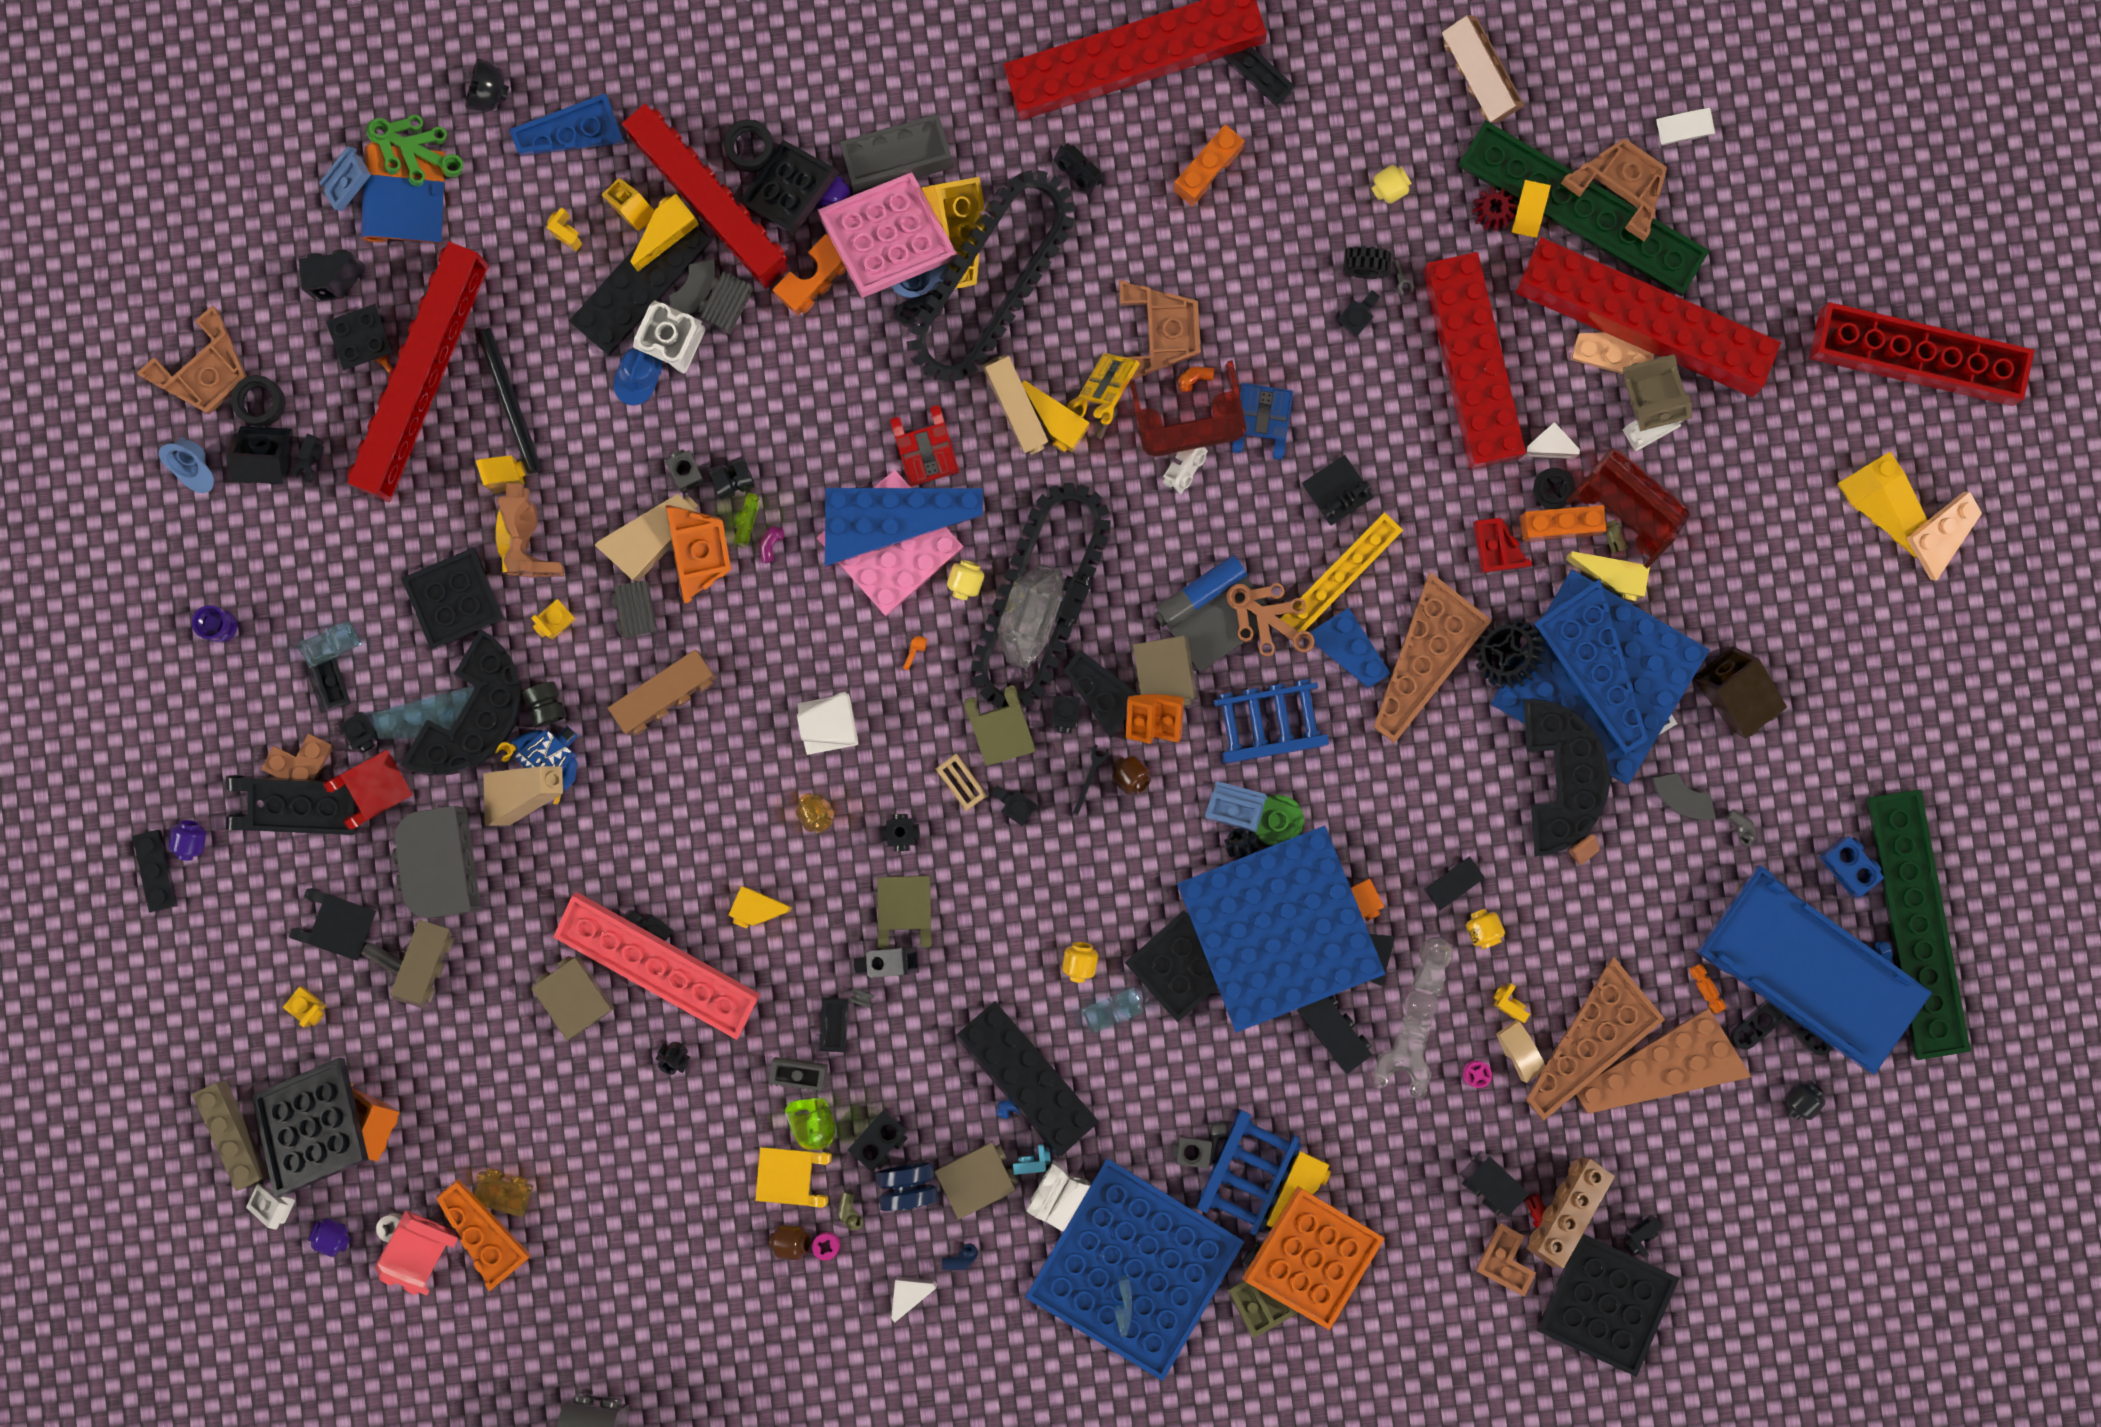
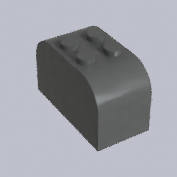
(437, 863)
(587, 1412)

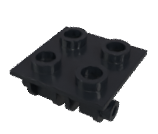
(359, 336)
(1338, 490)

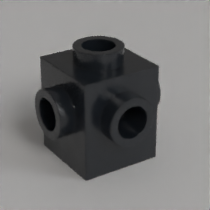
(912, 832)

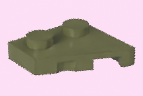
(1258, 1309)

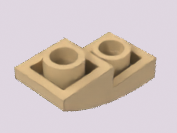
(1522, 1050)

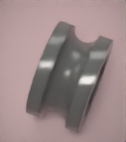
(861, 997)

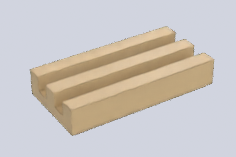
(974, 800)

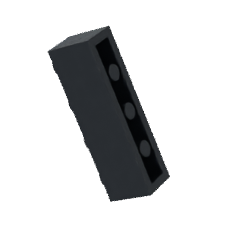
(1336, 1033)

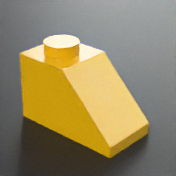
(629, 204)
(500, 471)
(755, 908)

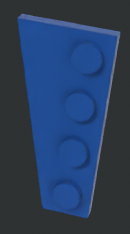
(574, 127)

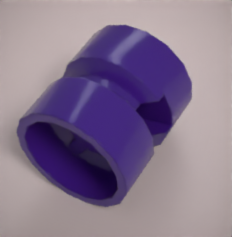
(208, 623)

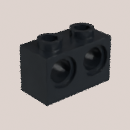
(874, 1136)

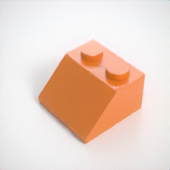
(376, 1122)

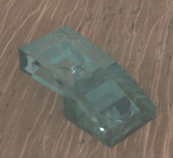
(329, 644)
(1112, 1010)
(1124, 1311)

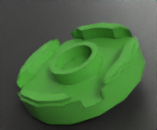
(1280, 820)

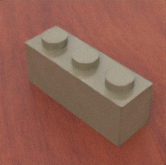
(422, 964)

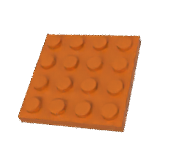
(1313, 1258)

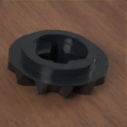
(1555, 476)

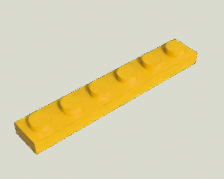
(1343, 572)

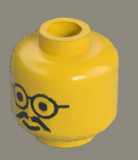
(1485, 929)

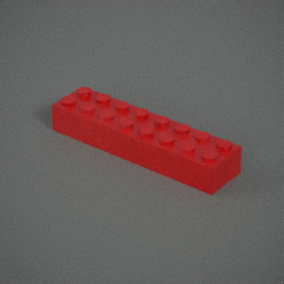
(705, 196)
(1921, 354)
(1474, 360)

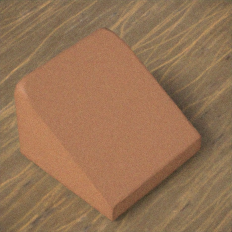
(1584, 849)

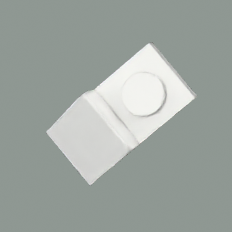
(269, 1209)

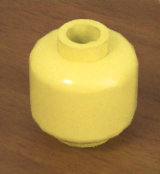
(1391, 184)
(965, 579)

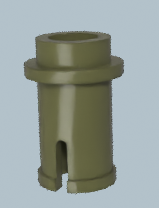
(1615, 537)

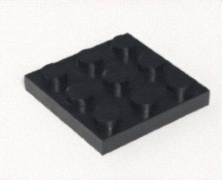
(788, 187)
(453, 599)
(1175, 967)

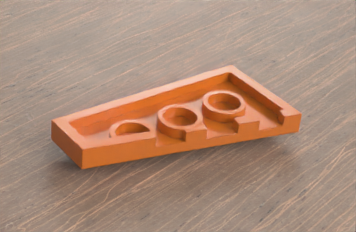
(489, 1243)

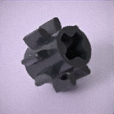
(1241, 843)
(672, 1058)

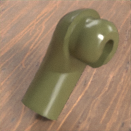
(848, 1214)

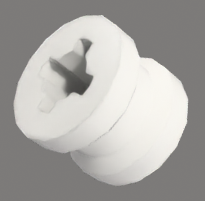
(390, 1220)

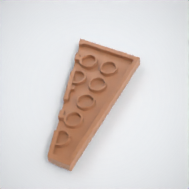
(1434, 644)
(1603, 1030)
(1677, 1062)

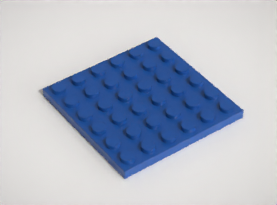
(1657, 663)
(1280, 929)
(1163, 1247)

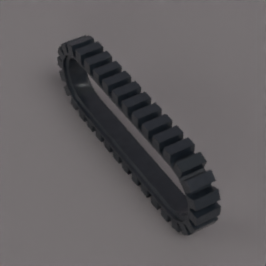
(1015, 185)
(1011, 576)

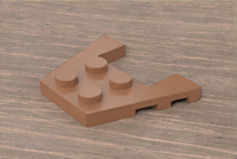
(1630, 175)
(1171, 327)
(208, 376)

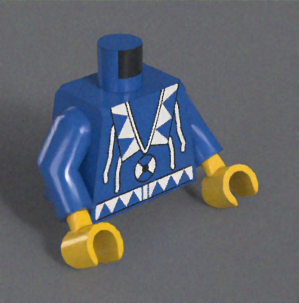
(545, 749)

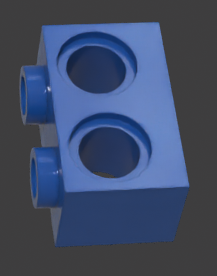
(1847, 871)

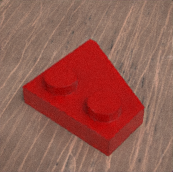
(1497, 547)

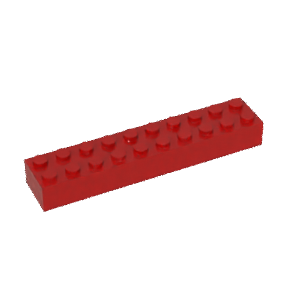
(1132, 54)
(1648, 317)
(418, 371)

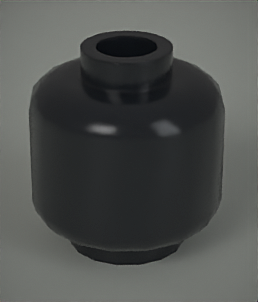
(1805, 1100)

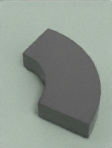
(695, 289)
(1682, 799)

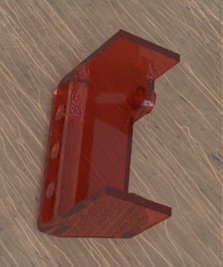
(1224, 427)
(1634, 500)

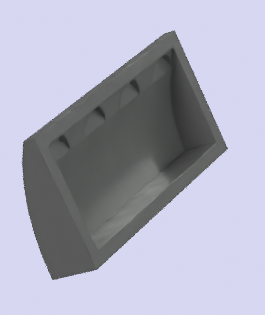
(896, 151)

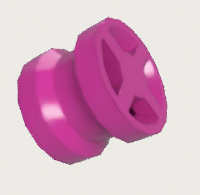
(1481, 1076)
(828, 1241)

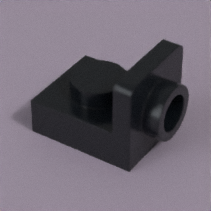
(1065, 714)
(359, 733)
(1643, 1231)

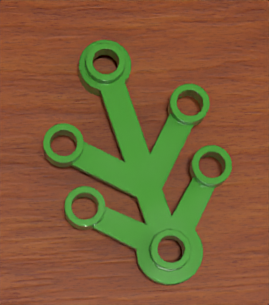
(411, 146)

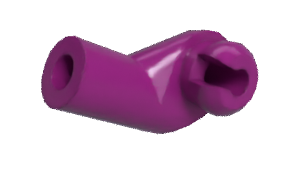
(767, 541)

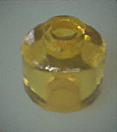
(814, 812)

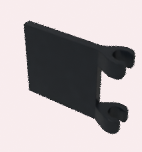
(1096, 762)
(338, 926)

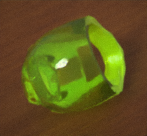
(812, 1129)

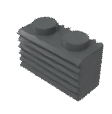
(725, 302)
(635, 610)
(798, 1074)

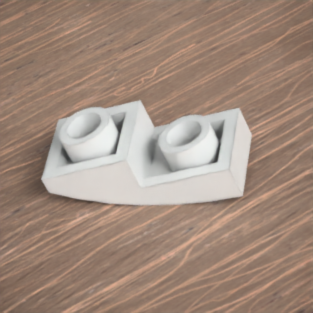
(1685, 126)

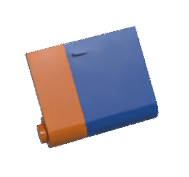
(397, 208)

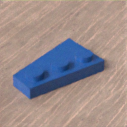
(1350, 648)

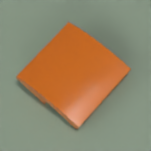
(1154, 717)

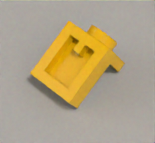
(565, 234)
(553, 620)
(305, 1007)
(1512, 1008)

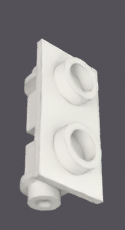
(1182, 475)

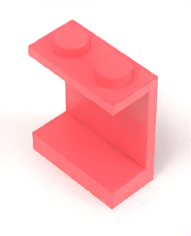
(413, 1252)

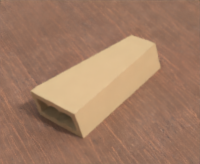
(1015, 403)
(644, 540)
(519, 792)

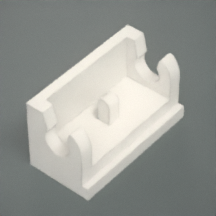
(1640, 439)

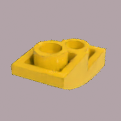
(1531, 208)

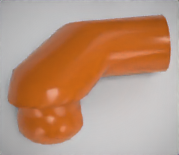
(1193, 374)

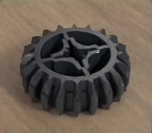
(1512, 634)

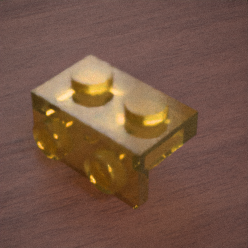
(503, 1193)

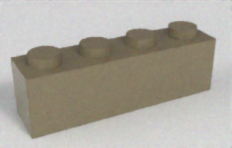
(231, 1135)

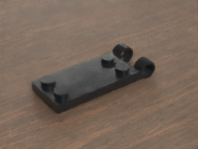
(291, 806)

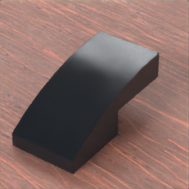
(1454, 883)

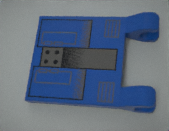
(1265, 415)

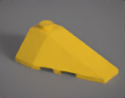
(957, 209)
(1886, 498)

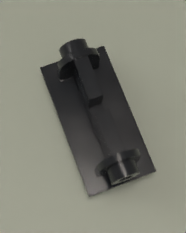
(1070, 159)
(1074, 589)

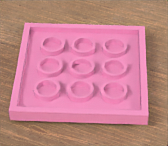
(887, 234)
(900, 569)

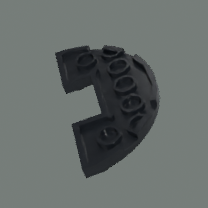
(483, 722)
(1580, 775)

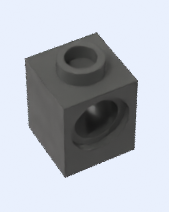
(690, 480)
(1201, 1160)

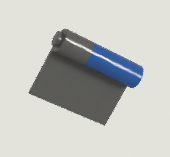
(1205, 616)

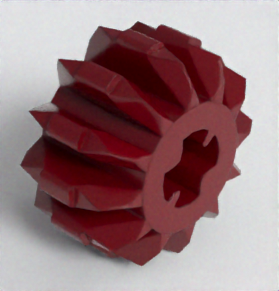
(1494, 219)

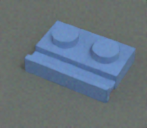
(345, 178)
(1236, 806)

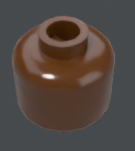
(1131, 775)
(790, 1242)

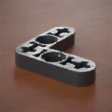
(1776, 1018)

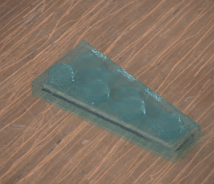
(408, 719)

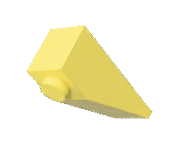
(1616, 576)

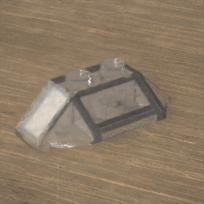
(1030, 614)

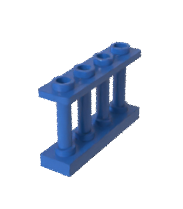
(1287, 742)
(1233, 1150)

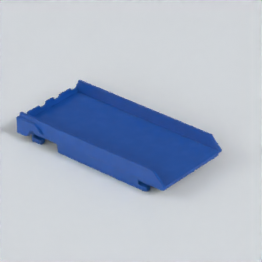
(1814, 971)

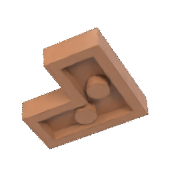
(305, 765)
(1498, 1261)

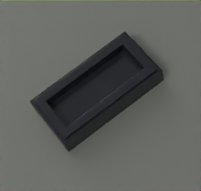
(834, 1025)

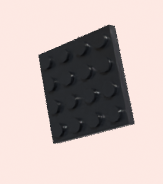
(309, 1127)
(1608, 1304)

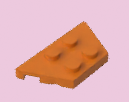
(698, 549)

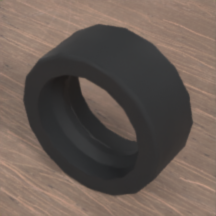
(742, 127)
(242, 389)

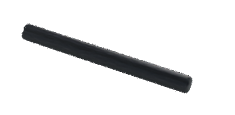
(509, 401)

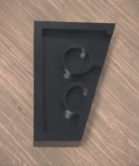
(1100, 690)

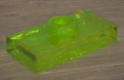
(745, 520)

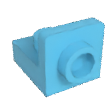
(1029, 1165)

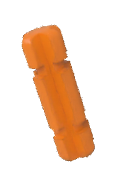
(1707, 988)

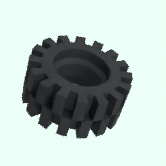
(1367, 262)

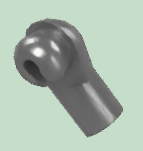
(1745, 827)

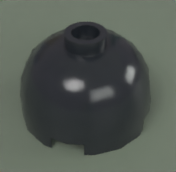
(486, 87)

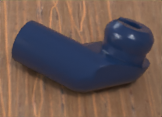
(962, 1260)

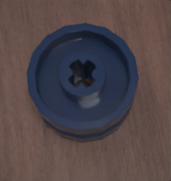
(907, 1188)

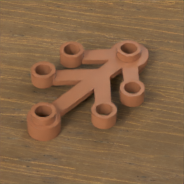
(1266, 615)

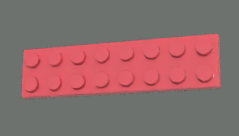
(656, 965)

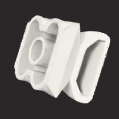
(669, 335)
(827, 723)
(1057, 1196)

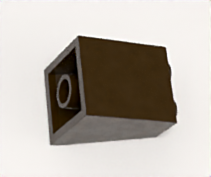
(1740, 691)

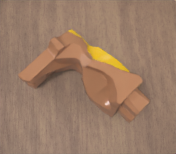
(514, 526)

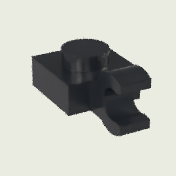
(1357, 315)
(308, 455)
(1016, 806)
(653, 925)

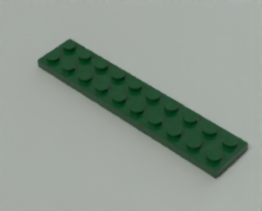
(1593, 216)
(1918, 920)

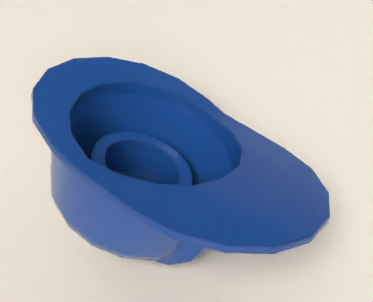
(636, 377)

